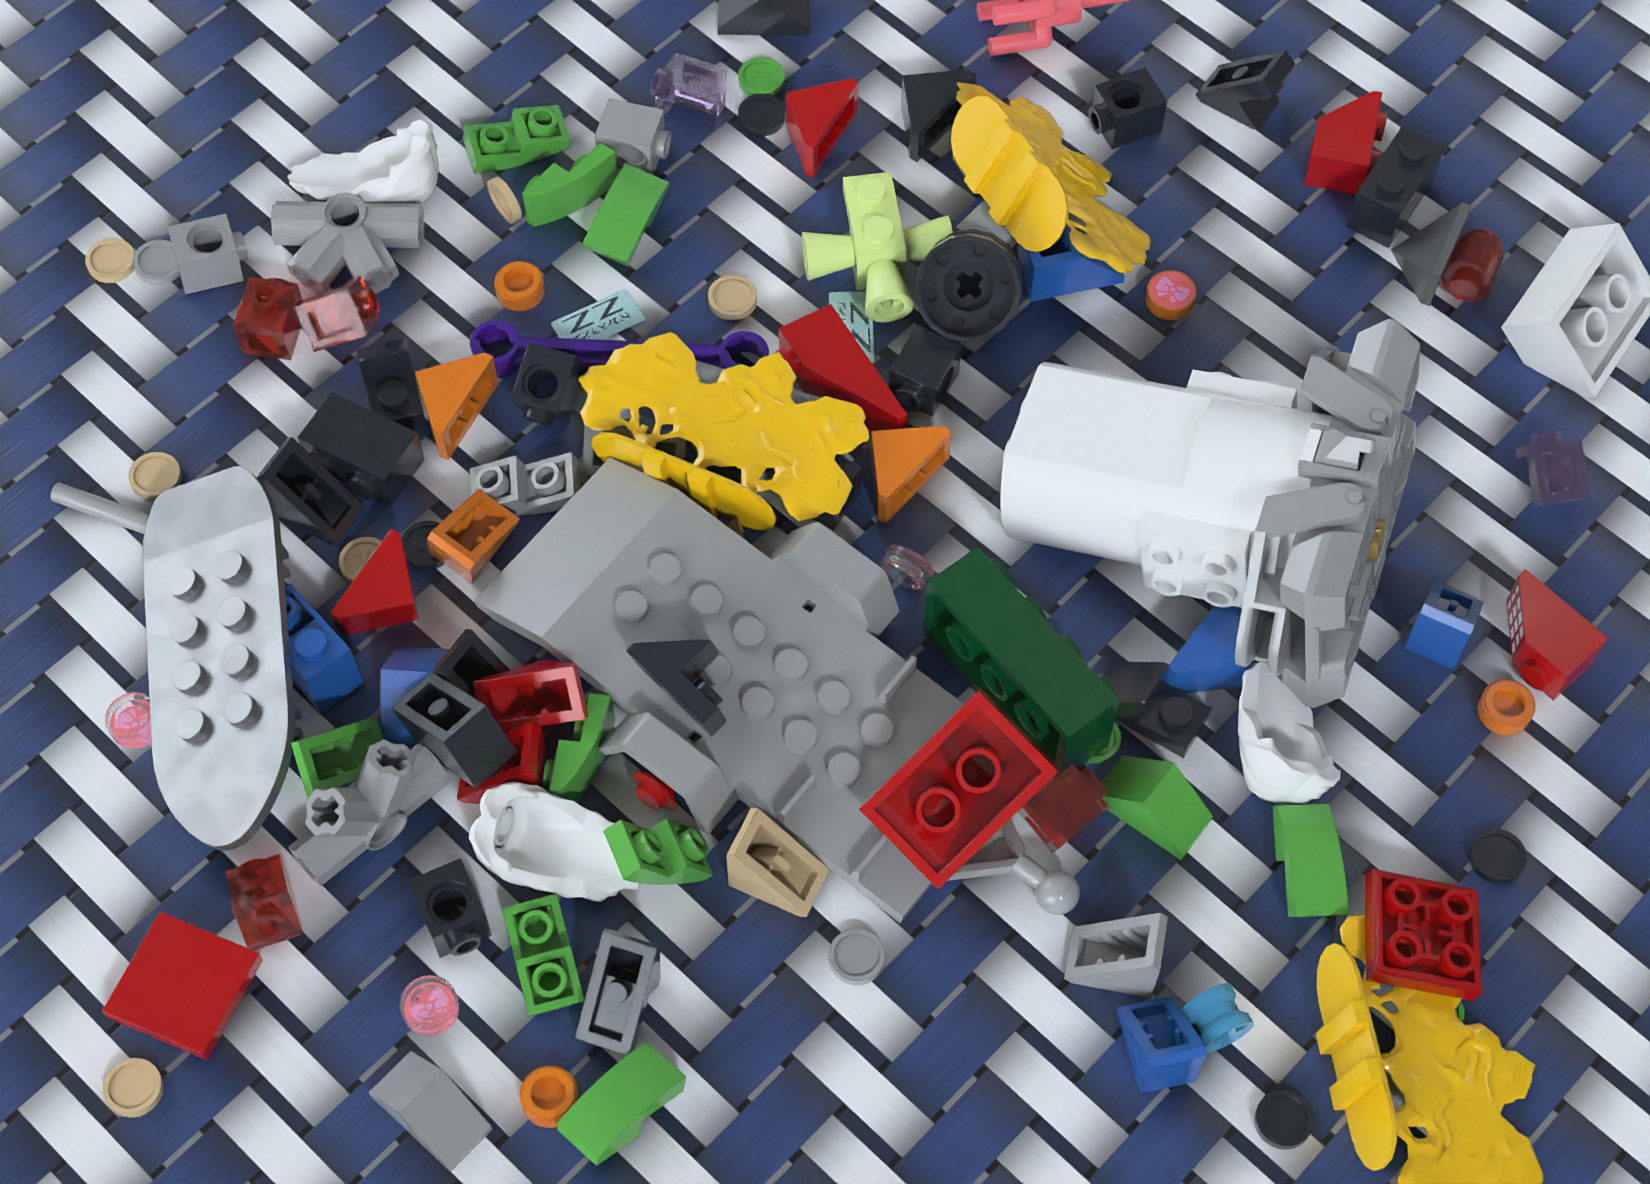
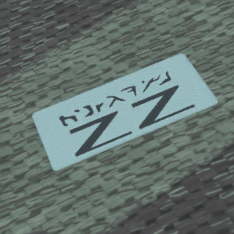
(852, 311)
(600, 318)

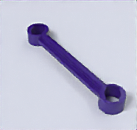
(598, 352)

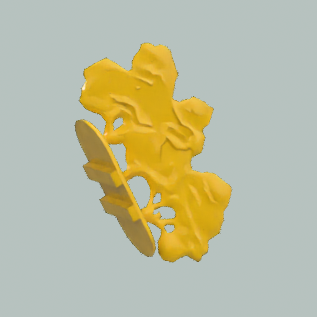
(1034, 181)
(734, 422)
(1448, 1071)

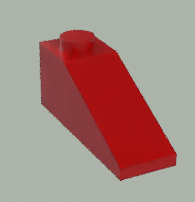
(834, 365)

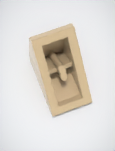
(774, 866)

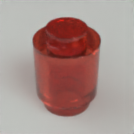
(1473, 265)

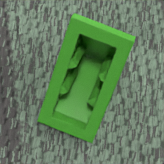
(335, 755)
(1156, 802)

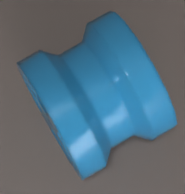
(1217, 1017)

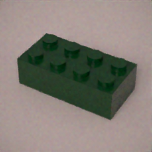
(1019, 659)

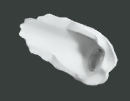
(384, 172)
(1277, 742)
(546, 843)

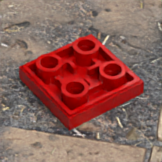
(1422, 935)
(183, 985)

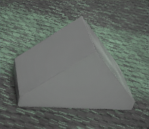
(1118, 954)
(431, 1109)

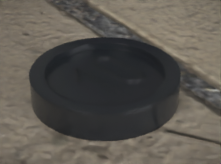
(761, 114)
(417, 546)
(1497, 856)
(1284, 1119)

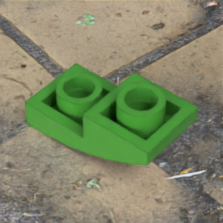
(525, 139)
(562, 192)
(625, 214)
(580, 759)
(659, 855)
(1312, 860)
(543, 955)
(616, 1104)

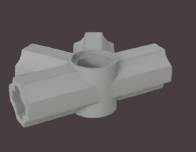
(331, 246)
(369, 810)

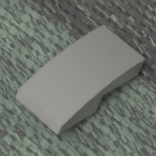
(530, 487)

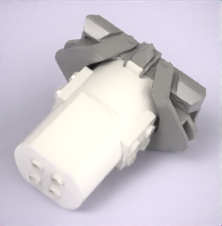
(1231, 491)

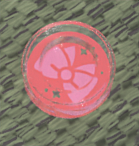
(906, 567)
(130, 720)
(429, 1005)

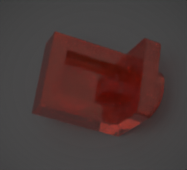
(263, 902)

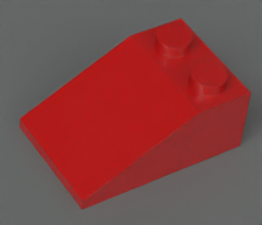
(959, 788)

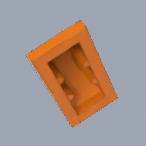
(455, 396)
(903, 463)
(472, 534)

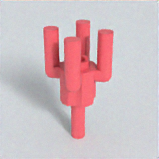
(1041, 16)

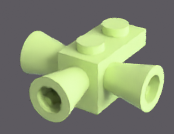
(875, 246)

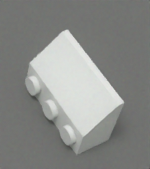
(1582, 309)

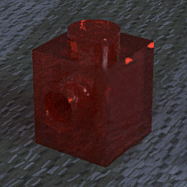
(267, 318)
(1064, 806)

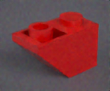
(1344, 145)

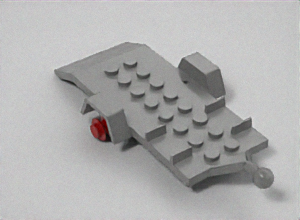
(806, 693)

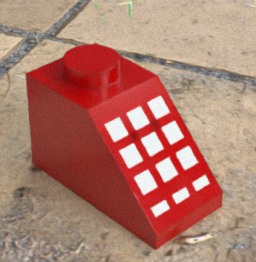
(1548, 637)

